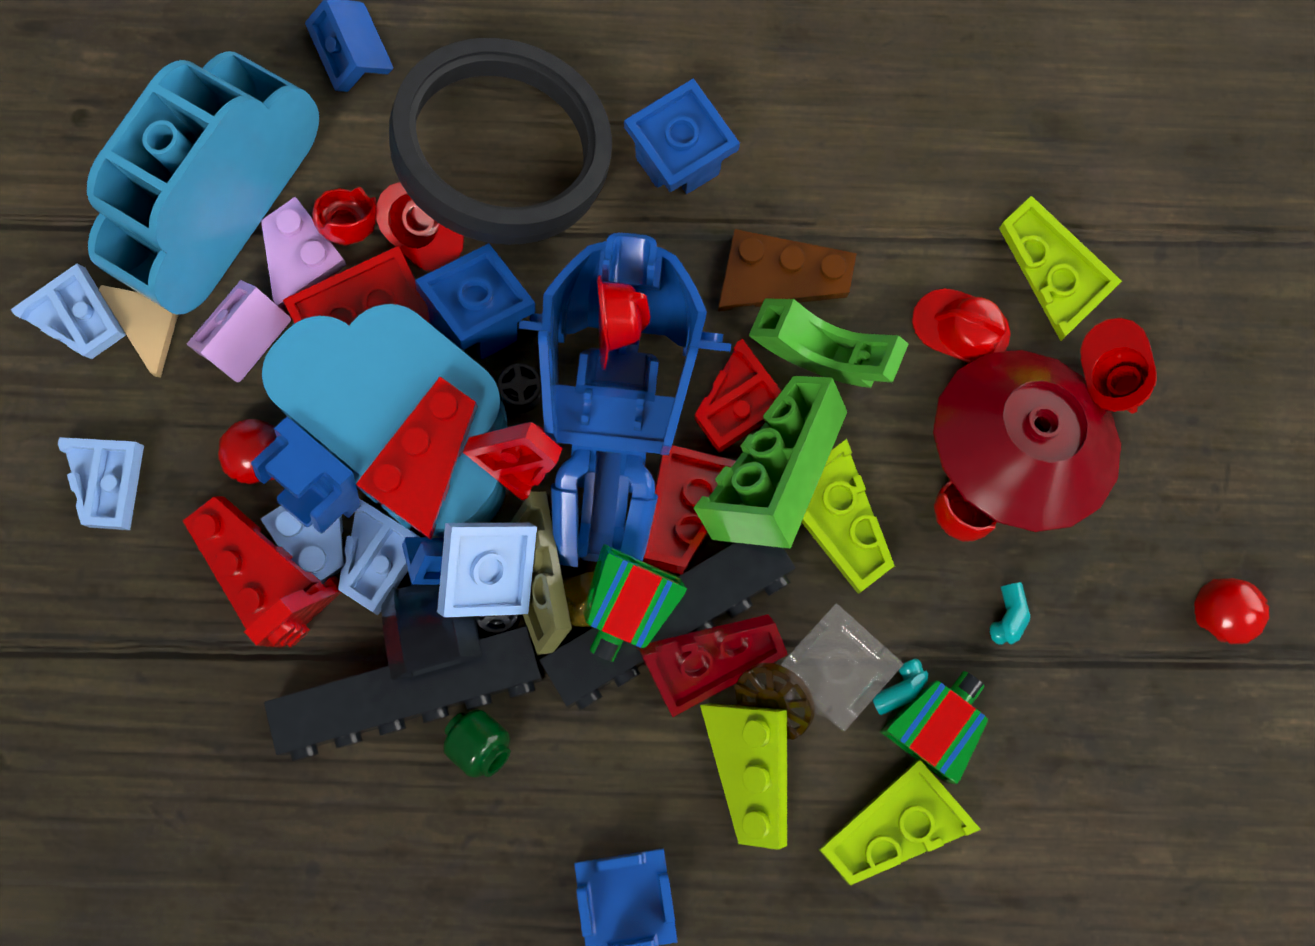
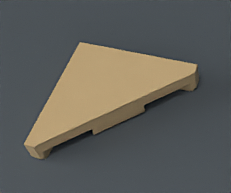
(144, 323)

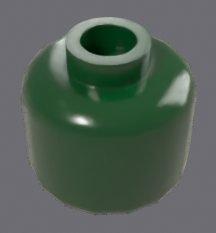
(476, 743)

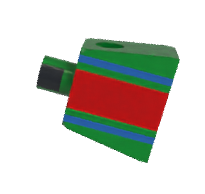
(628, 601)
(941, 726)

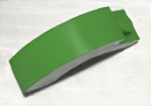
(825, 349)

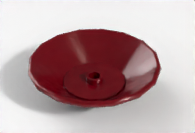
(1005, 461)

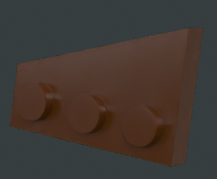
(783, 269)

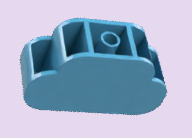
(195, 175)
(365, 379)

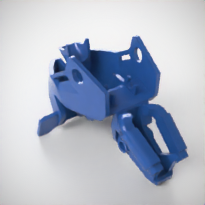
(614, 410)

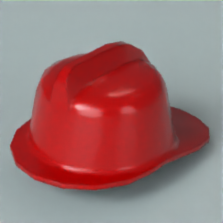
(415, 232)
(621, 316)
(960, 324)
(1118, 365)

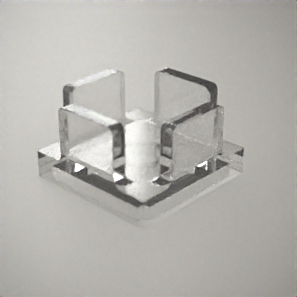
(841, 666)

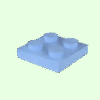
(486, 569)

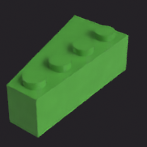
(780, 466)

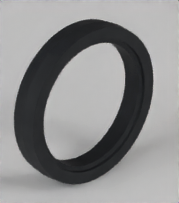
(512, 61)

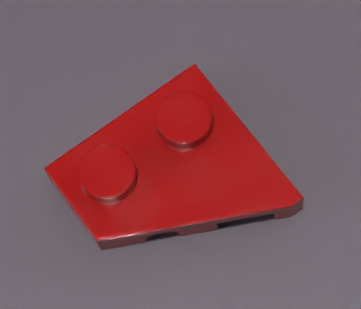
(737, 399)
(515, 456)

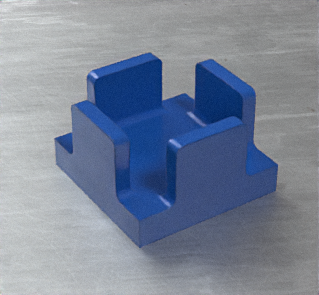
(681, 139)
(476, 301)
(314, 480)
(626, 900)

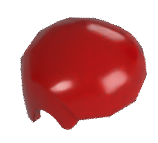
(345, 215)
(242, 445)
(959, 517)
(1232, 610)

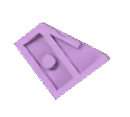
(296, 251)

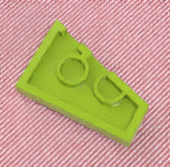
(1057, 266)
(845, 524)
(752, 769)
(898, 824)

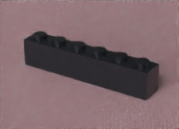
(713, 589)
(372, 701)

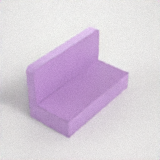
(239, 330)

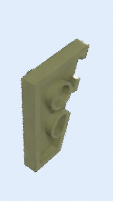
(548, 609)

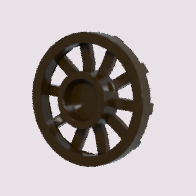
(777, 695)

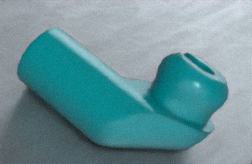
(1015, 618)
(903, 692)

